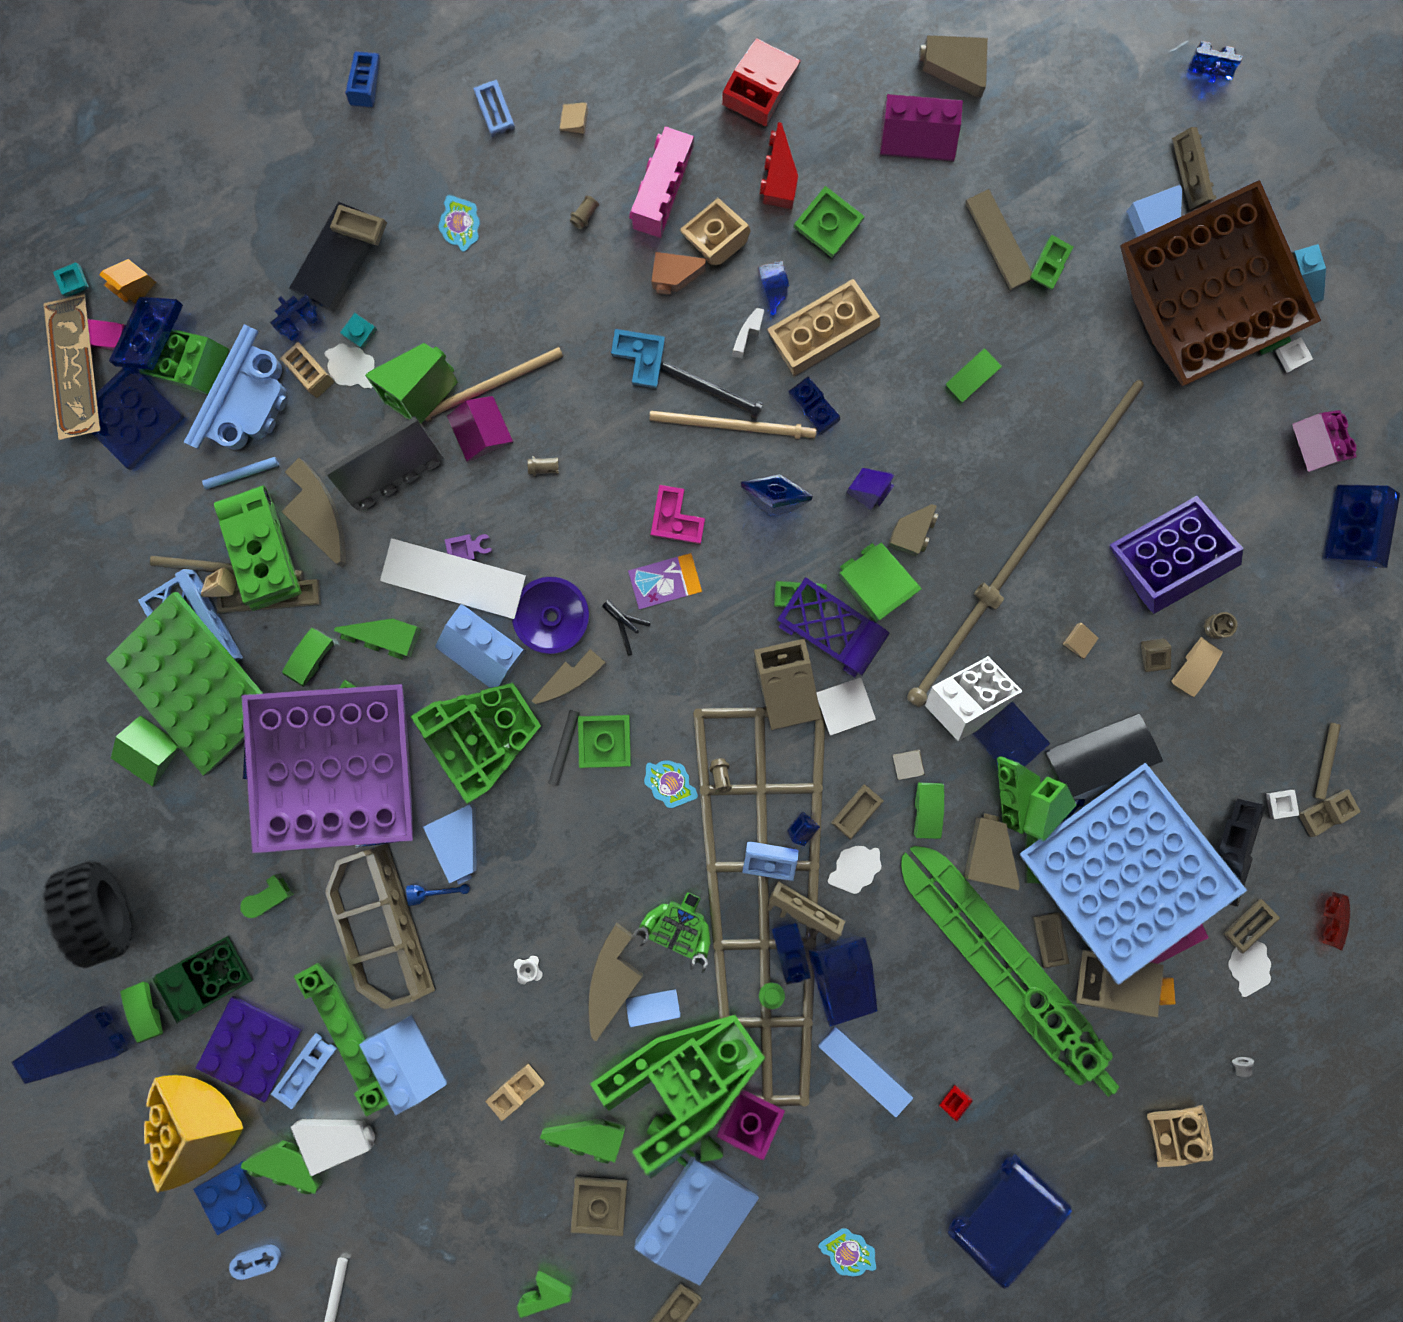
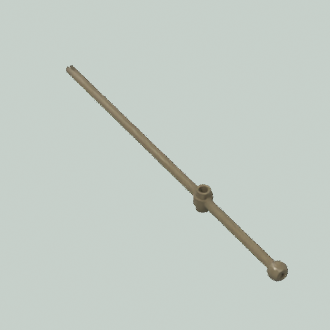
(990, 594)

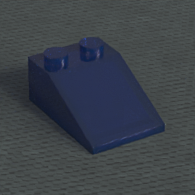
(845, 979)

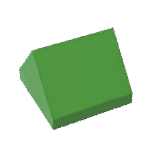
(710, 1149)

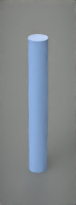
(240, 473)

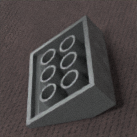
(385, 464)

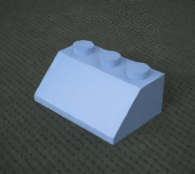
(479, 647)
(403, 1064)

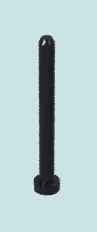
(754, 409)

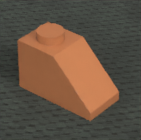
(675, 271)

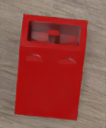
(759, 82)

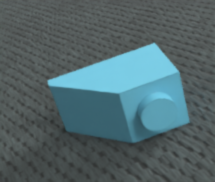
(1312, 270)

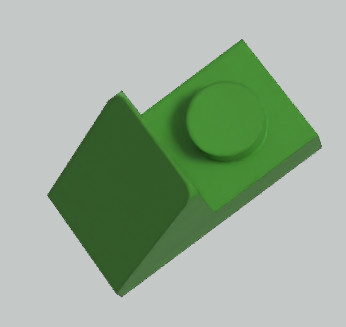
(551, 1294)

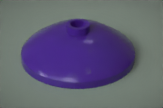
(539, 600)

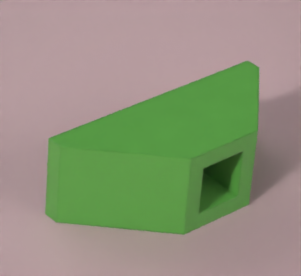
(1015, 791)
(285, 1166)

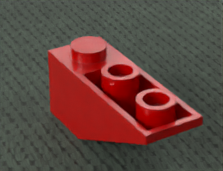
(782, 174)

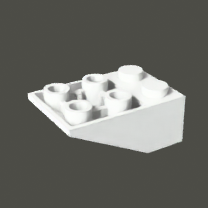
(971, 697)

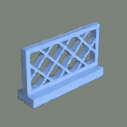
(202, 606)

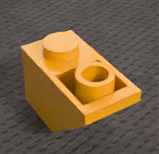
(127, 281)

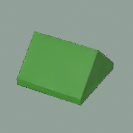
(144, 750)

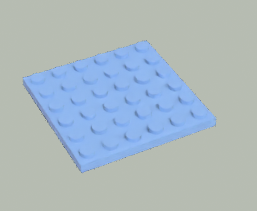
(1132, 873)

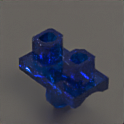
(1214, 62)
(292, 312)

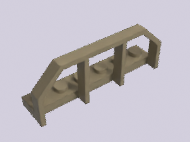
(399, 923)

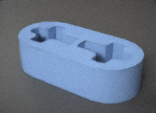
(254, 1256)

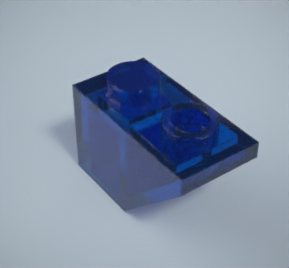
(791, 953)

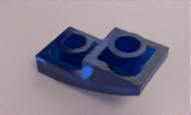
(814, 405)

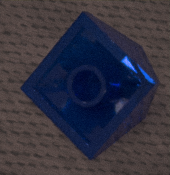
(776, 494)

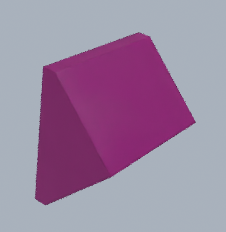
(479, 427)

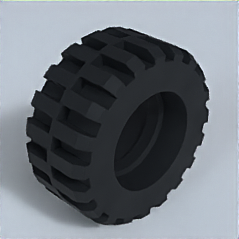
(87, 914)

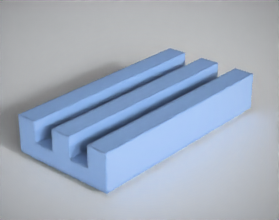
(501, 127)

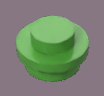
(771, 995)

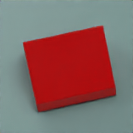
(956, 1103)

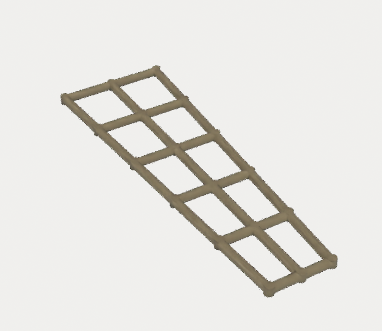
(764, 943)

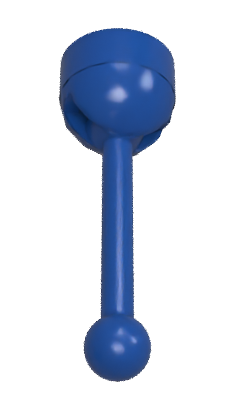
(417, 894)

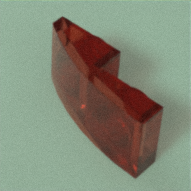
(1338, 909)

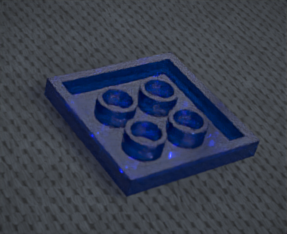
(133, 416)

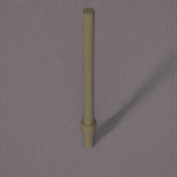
(198, 565)

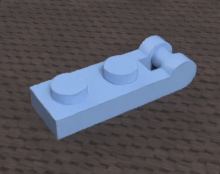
(303, 1072)

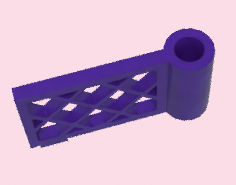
(861, 646)

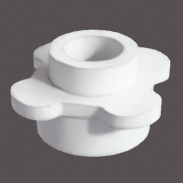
(534, 974)

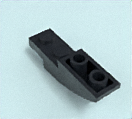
(1240, 838)

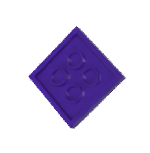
(248, 1049)

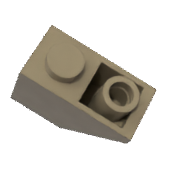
(911, 531)

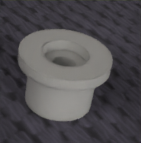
(1243, 1066)

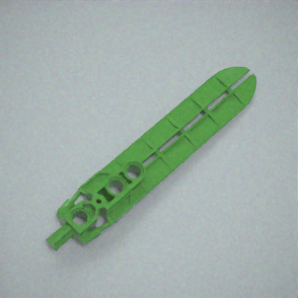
(1053, 1001)

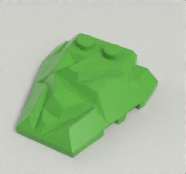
(477, 735)

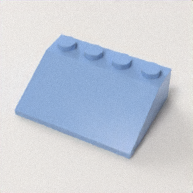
(695, 1220)

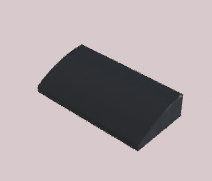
(330, 266)
(1103, 755)

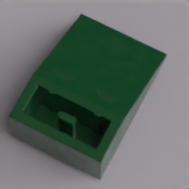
(201, 979)

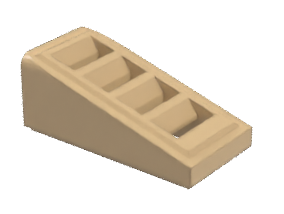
(318, 381)

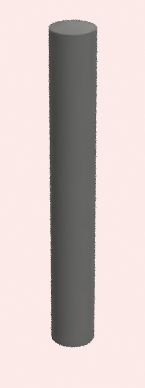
(563, 747)

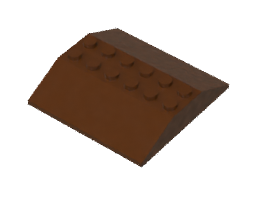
(1217, 284)

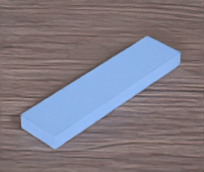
(865, 1071)

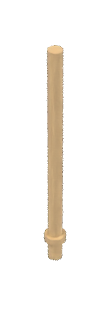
(496, 381)
(723, 423)

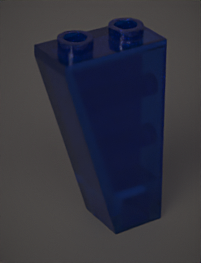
(75, 1046)

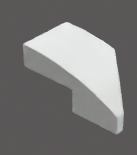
(751, 326)

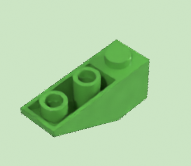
(390, 634)
(593, 1137)

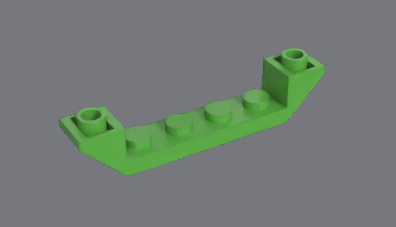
(345, 1032)

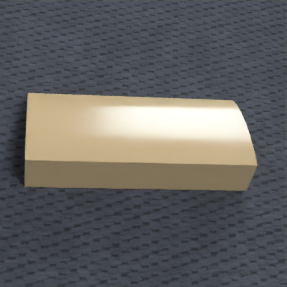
(824, 327)

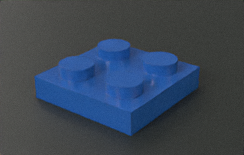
(229, 1198)

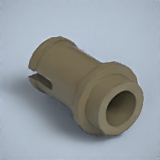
(584, 212)
(542, 466)
(719, 768)

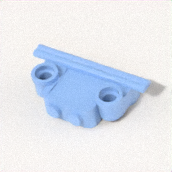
(242, 397)

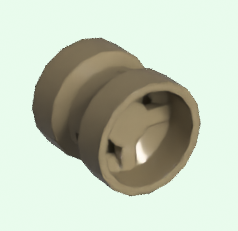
(1225, 624)

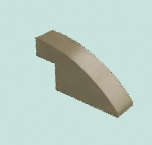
(316, 512)
(611, 981)

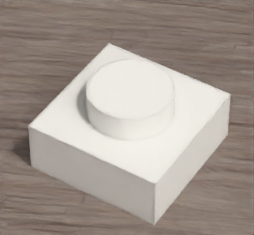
(1294, 354)
(1282, 804)

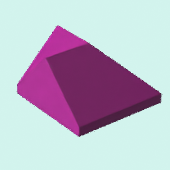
(750, 1124)

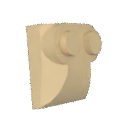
(717, 232)

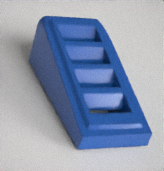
(363, 94)

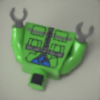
(678, 929)

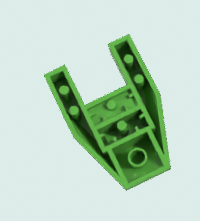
(697, 1077)

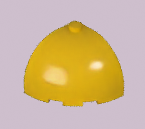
(187, 1130)

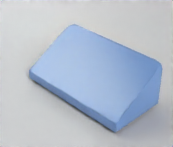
(770, 861)
(653, 1008)

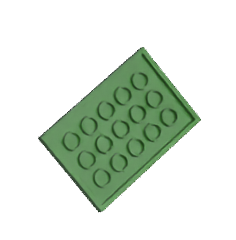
(186, 681)

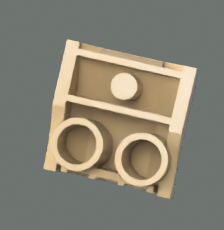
(1181, 1136)

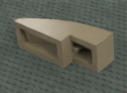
(569, 678)

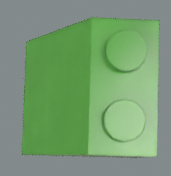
(414, 381)
(878, 581)

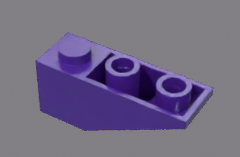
(871, 487)

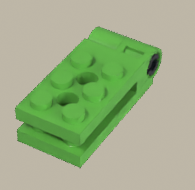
(252, 525)

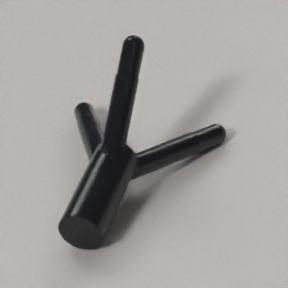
(622, 620)

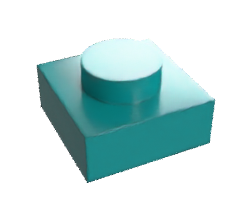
(71, 279)
(358, 331)

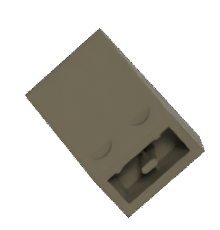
(787, 684)
(1134, 995)

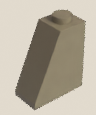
(957, 61)
(991, 854)

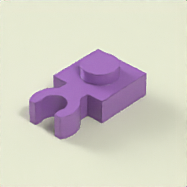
(465, 547)

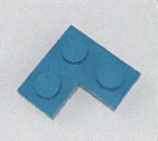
(645, 350)

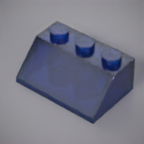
(1362, 525)

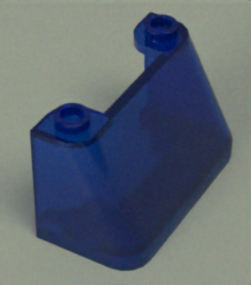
(1011, 1222)

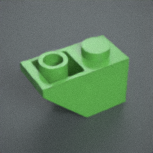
(1047, 808)

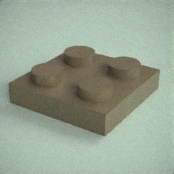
(599, 1206)

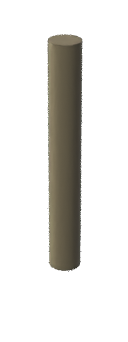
(1327, 761)

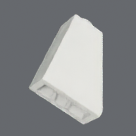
(331, 1141)

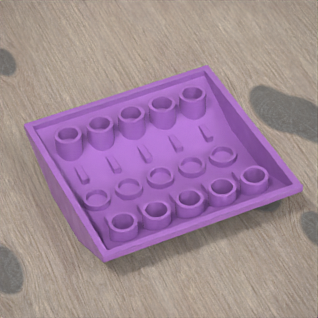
(327, 768)

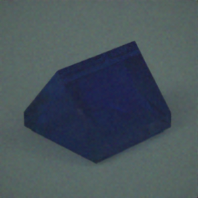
(802, 829)

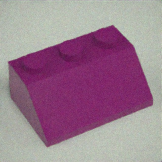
(921, 127)

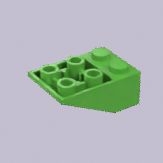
(189, 362)

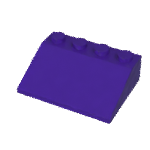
(1177, 554)

